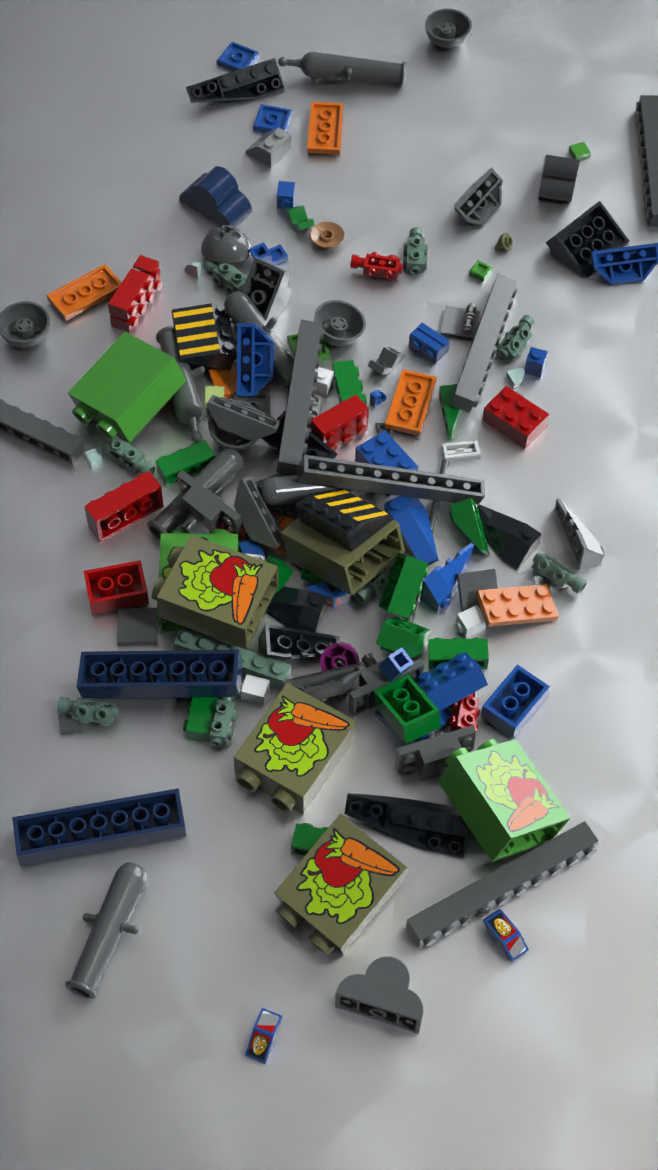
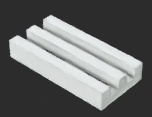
(461, 453)

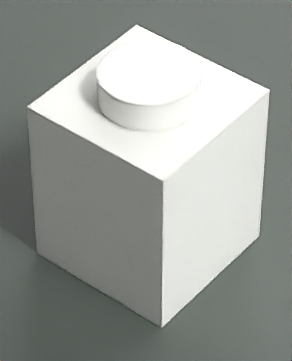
(324, 382)
(470, 622)
(254, 690)

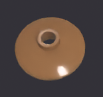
(327, 235)

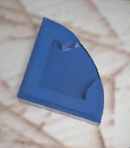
(377, 398)

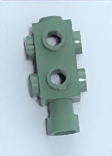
(415, 250)
(226, 275)
(515, 339)
(128, 456)
(555, 573)
(375, 587)
(89, 713)
(221, 726)

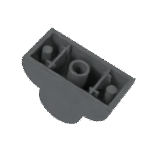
(558, 178)
(267, 288)
(382, 995)

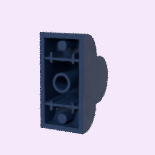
(217, 197)

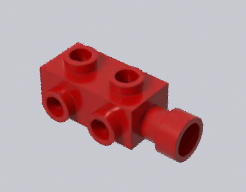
(378, 266)
(464, 713)

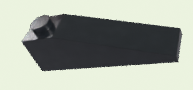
(314, 448)
(509, 537)
(299, 608)
(292, 643)

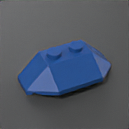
(625, 263)
(254, 359)

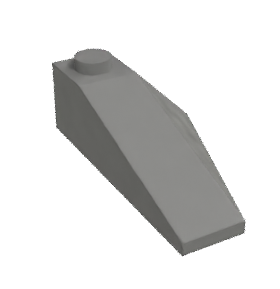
(580, 539)

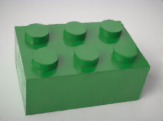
(403, 585)
(405, 634)
(407, 709)

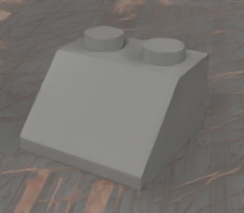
(271, 147)

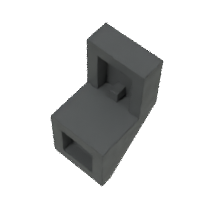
(387, 361)

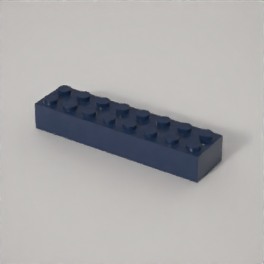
(160, 674)
(98, 826)

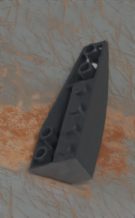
(241, 84)
(414, 821)

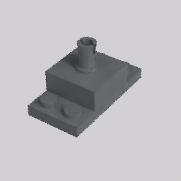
(205, 507)
(372, 678)
(431, 753)

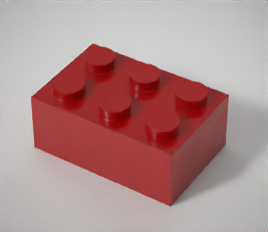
(515, 417)
(341, 422)
(116, 587)

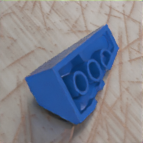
(414, 527)
(442, 582)

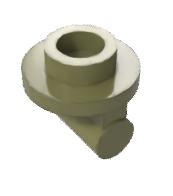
(504, 242)

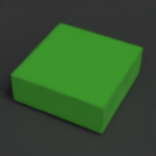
(579, 151)
(480, 271)

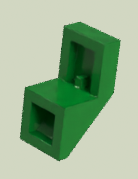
(298, 218)

